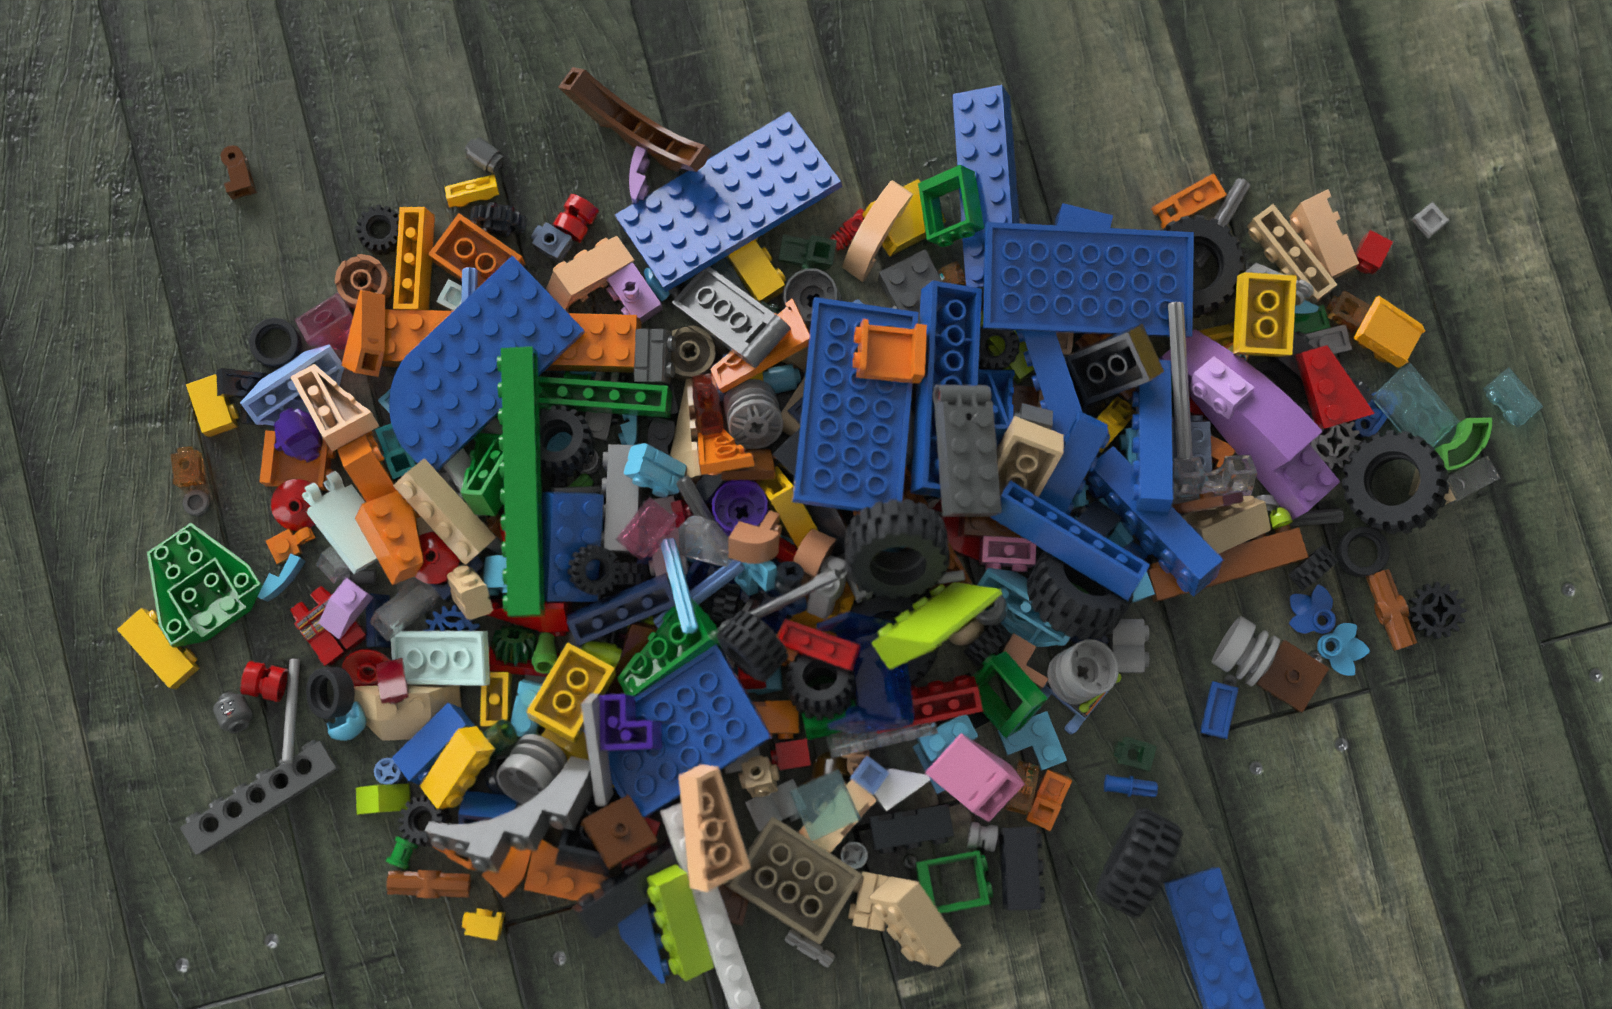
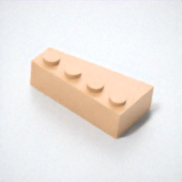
(710, 830)

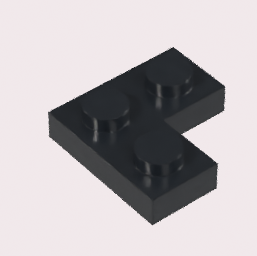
(237, 385)

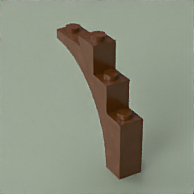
(636, 129)

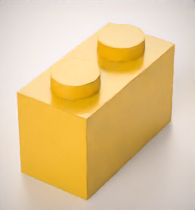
(212, 411)
(496, 699)

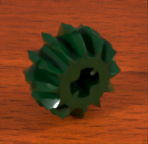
(513, 644)

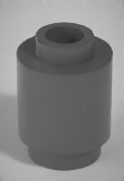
(484, 155)

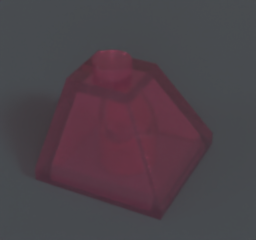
(327, 323)

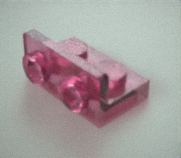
(646, 529)

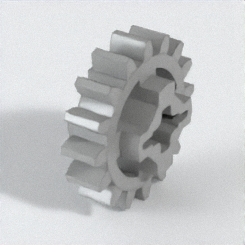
(1330, 450)

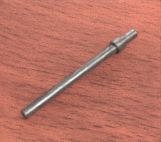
(793, 595)

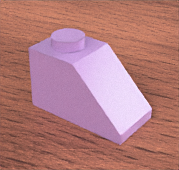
(344, 608)

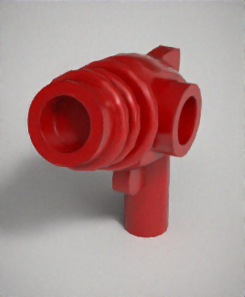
(850, 229)

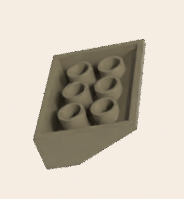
(795, 880)

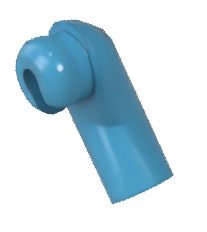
(655, 285)

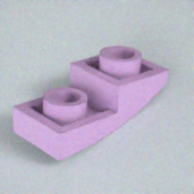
(638, 182)

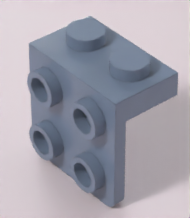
(1200, 440)

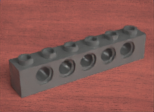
(196, 825)

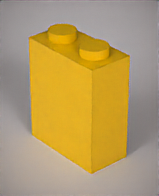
(907, 228)
(792, 516)

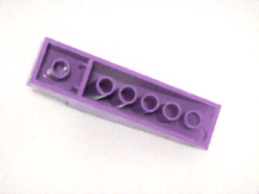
(1268, 429)

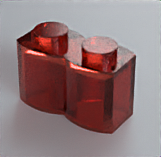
(707, 404)

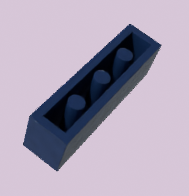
(621, 609)

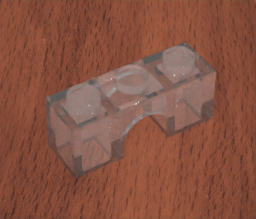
(1234, 476)

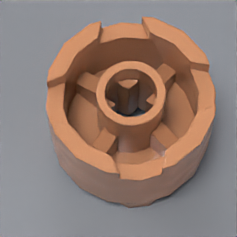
(358, 270)

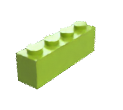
(680, 922)

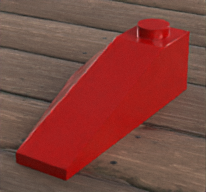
(554, 620)

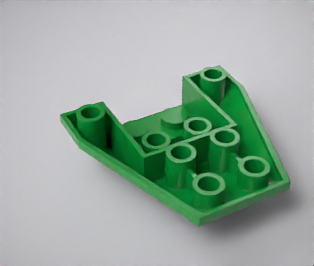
(199, 586)

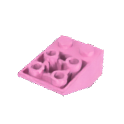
(975, 777)

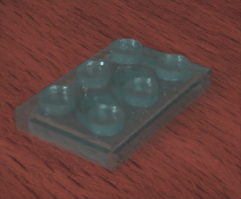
(1415, 406)

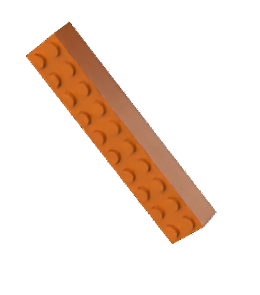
(604, 346)

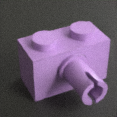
(633, 293)

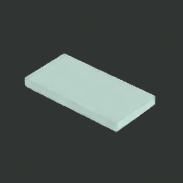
(443, 657)

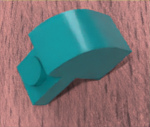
(396, 457)

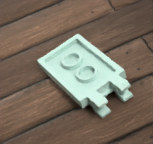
(335, 518)

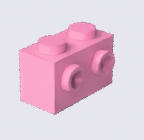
(1007, 552)

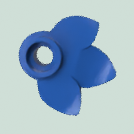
(1309, 609)

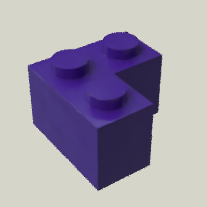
(620, 729)

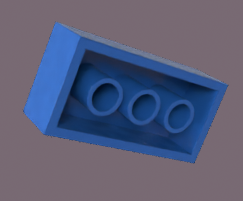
(569, 523)

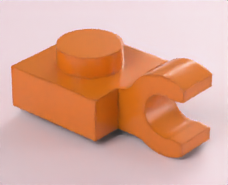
(287, 543)

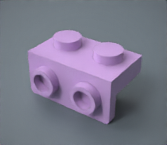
(1220, 387)

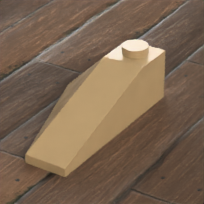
(686, 438)

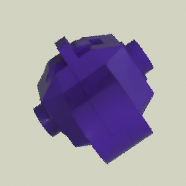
(298, 435)

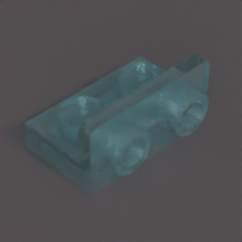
(1512, 398)

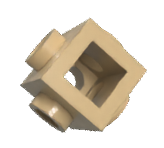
(766, 780)

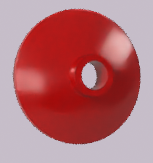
(281, 505)
(445, 561)
(356, 664)

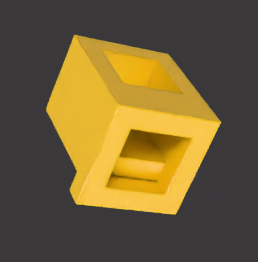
(483, 924)

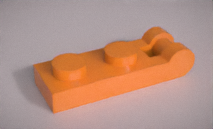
(1190, 200)

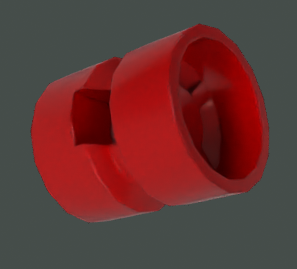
(576, 217)
(264, 681)

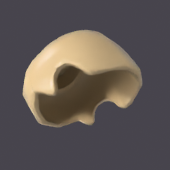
(967, 633)

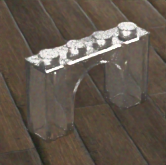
(409, 604)

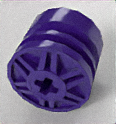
(739, 498)

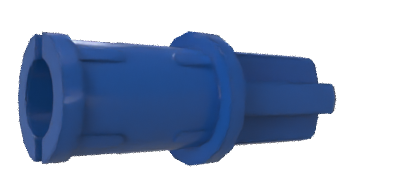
(1130, 786)

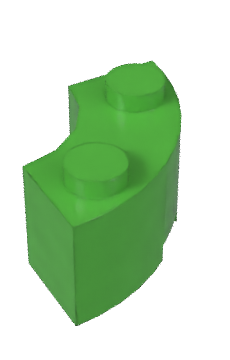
(1467, 443)

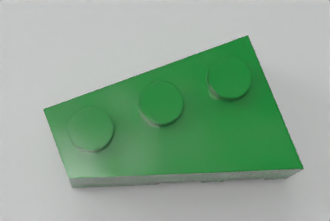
(483, 479)

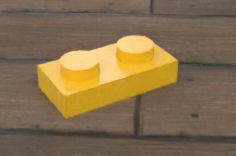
(472, 190)

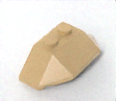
(408, 717)

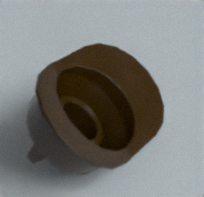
(826, 764)

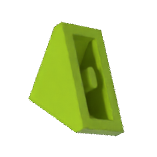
(382, 798)

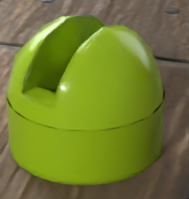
(1280, 518)

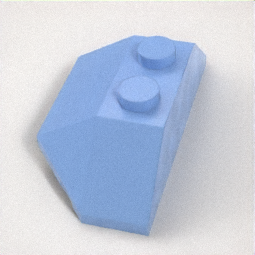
(278, 391)

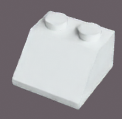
(898, 786)

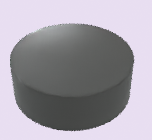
(196, 503)

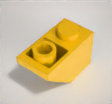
(1116, 417)

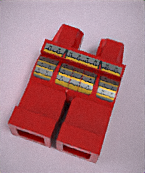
(321, 640)

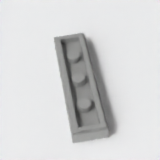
(598, 758)

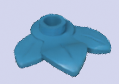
(1345, 650)

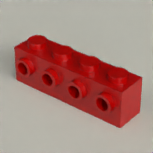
(944, 700)

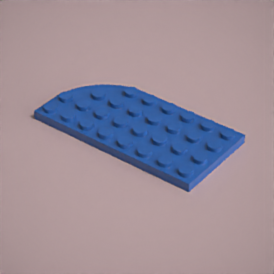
(451, 378)

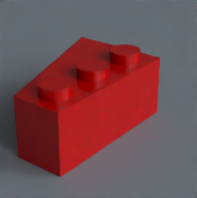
(1330, 389)

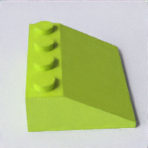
(931, 621)

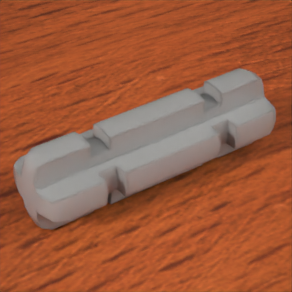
(810, 948)

